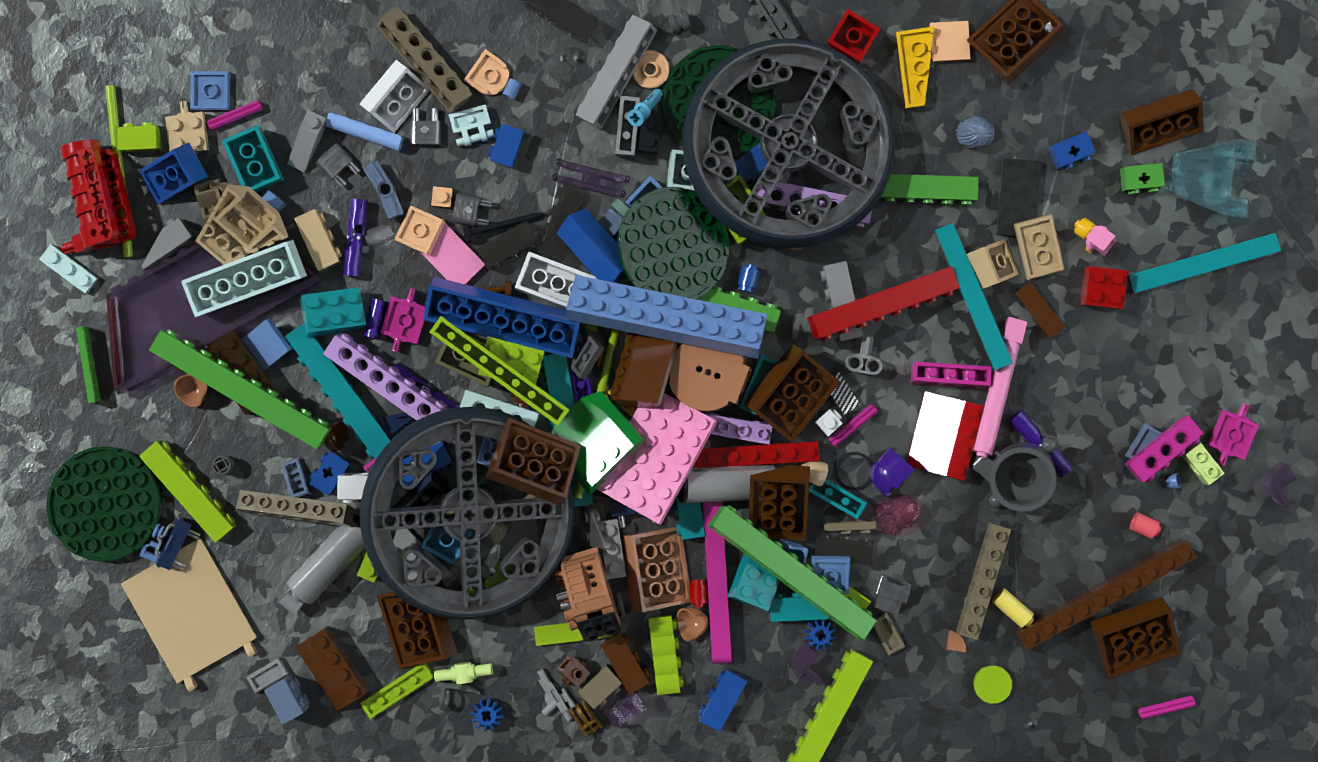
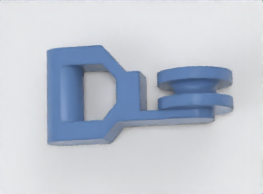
(148, 555)

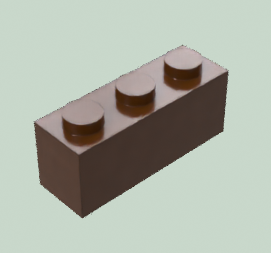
(625, 662)

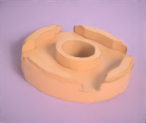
(659, 77)

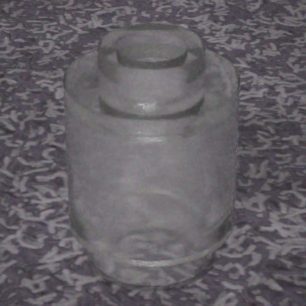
(379, 235)

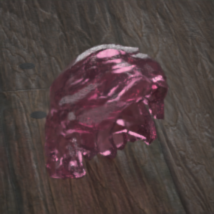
(897, 513)

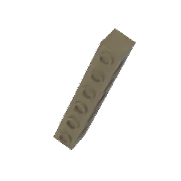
(414, 55)
(295, 508)
(983, 581)

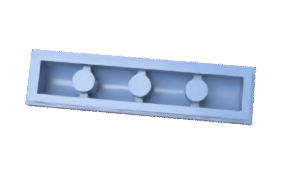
(364, 131)

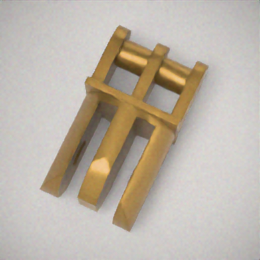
(587, 719)

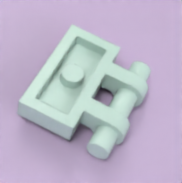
(471, 119)

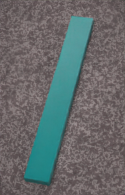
(1203, 263)
(974, 297)

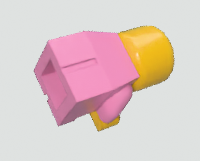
(1097, 236)

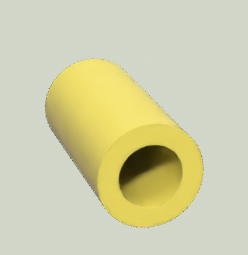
(1013, 608)

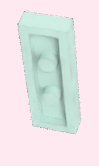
(68, 269)

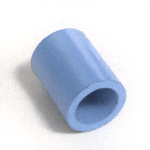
(512, 88)

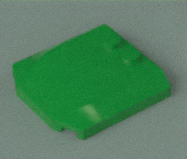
(603, 436)

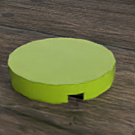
(992, 684)

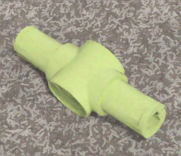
(463, 672)

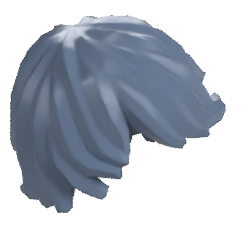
(975, 132)

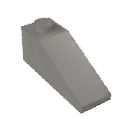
(307, 140)
(170, 240)

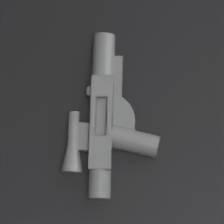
(553, 697)

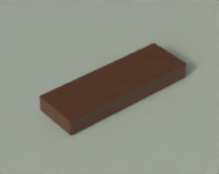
(1039, 310)

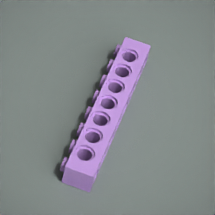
(336, 352)

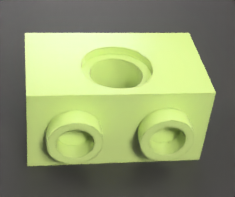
(1202, 464)

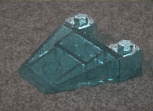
(1207, 176)

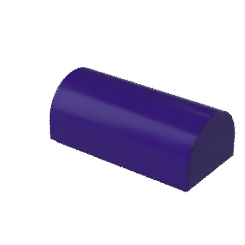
(375, 318)
(580, 386)

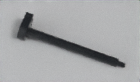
(469, 232)

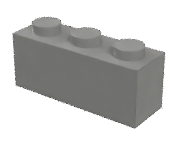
(626, 132)
(613, 556)

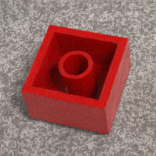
(853, 36)
(1104, 287)

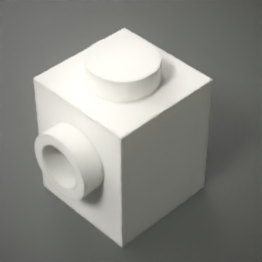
(828, 421)

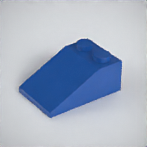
(173, 173)

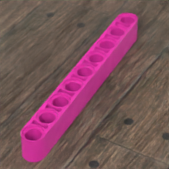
(717, 588)

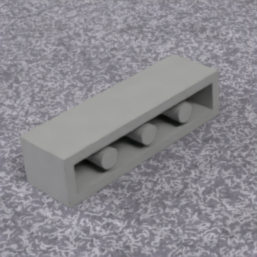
(839, 292)

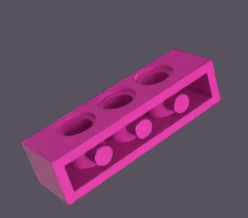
(950, 375)
(1191, 434)

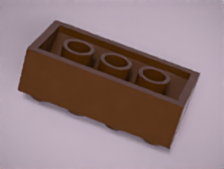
(1162, 121)
(332, 668)

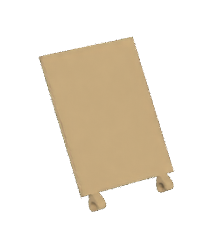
(190, 613)

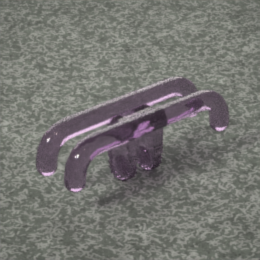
(590, 178)

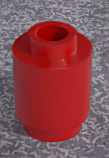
(698, 592)

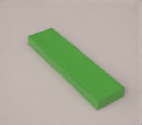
(88, 365)

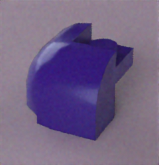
(889, 472)

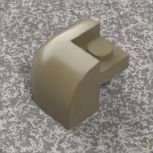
(208, 195)

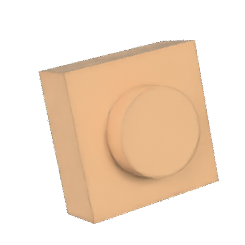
(442, 197)

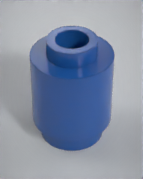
(748, 278)

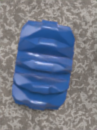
(814, 638)
(495, 716)

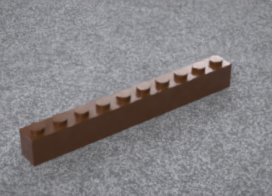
(1105, 594)

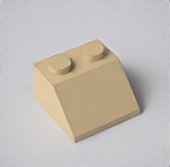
(992, 264)

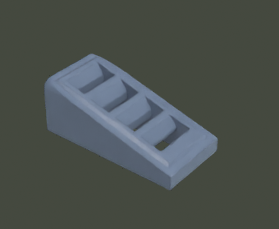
(292, 489)

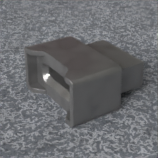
(891, 594)

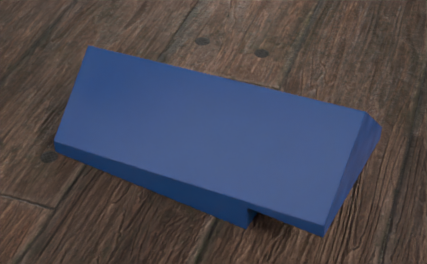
(592, 246)

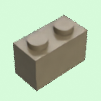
(600, 687)

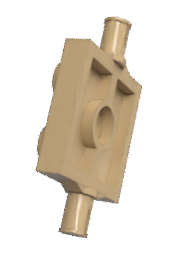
(187, 128)

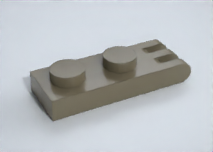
(847, 526)

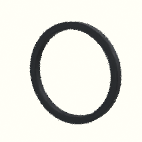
(836, 470)

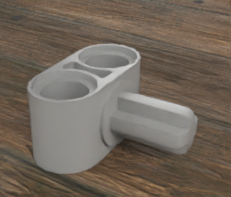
(864, 358)

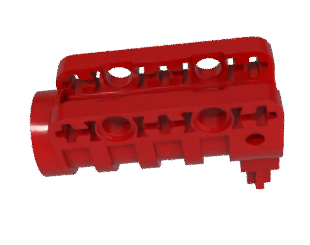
(96, 197)

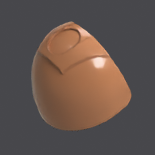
(190, 390)
(691, 623)

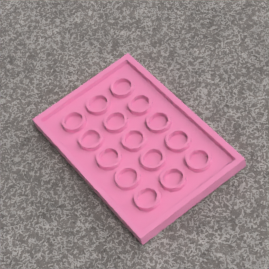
(660, 466)

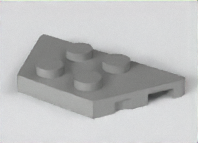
(405, 538)

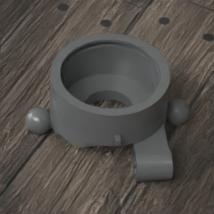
(1028, 498)

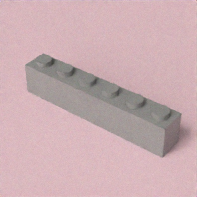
(616, 72)

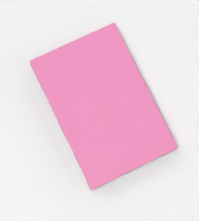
(454, 257)

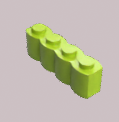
(664, 654)

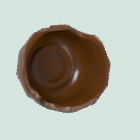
(337, 436)

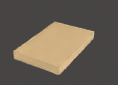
(1039, 246)

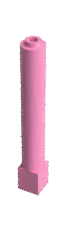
(1012, 335)

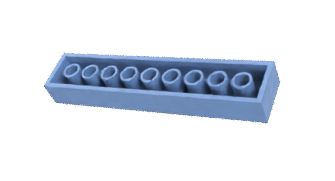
(666, 316)

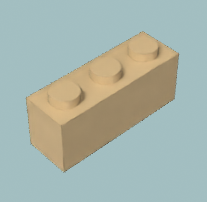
(318, 240)

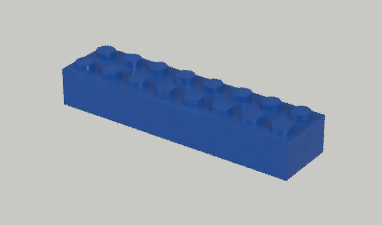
(502, 317)

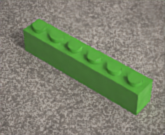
(931, 189)

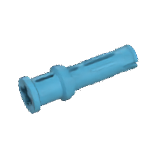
(643, 109)

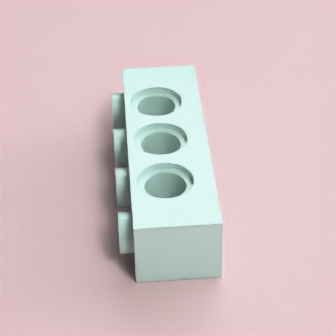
(472, 398)

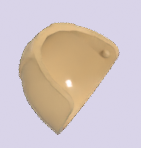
(818, 472)

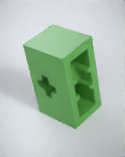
(1152, 172)

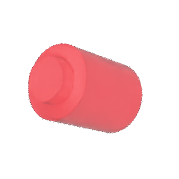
(1145, 525)

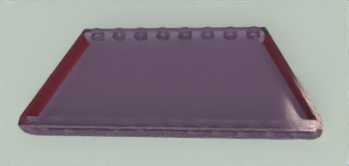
(160, 303)

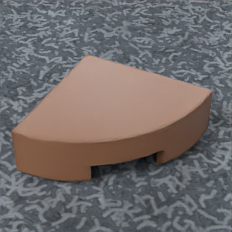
(955, 642)

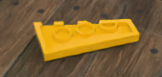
(915, 58)

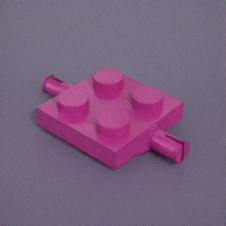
(404, 320)
(1233, 434)

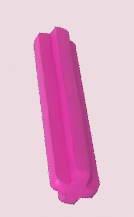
(235, 115)
(852, 425)
(1166, 707)

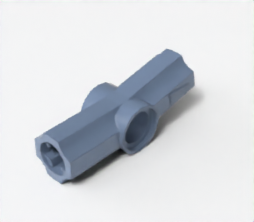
(379, 179)

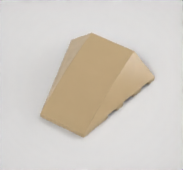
(240, 225)

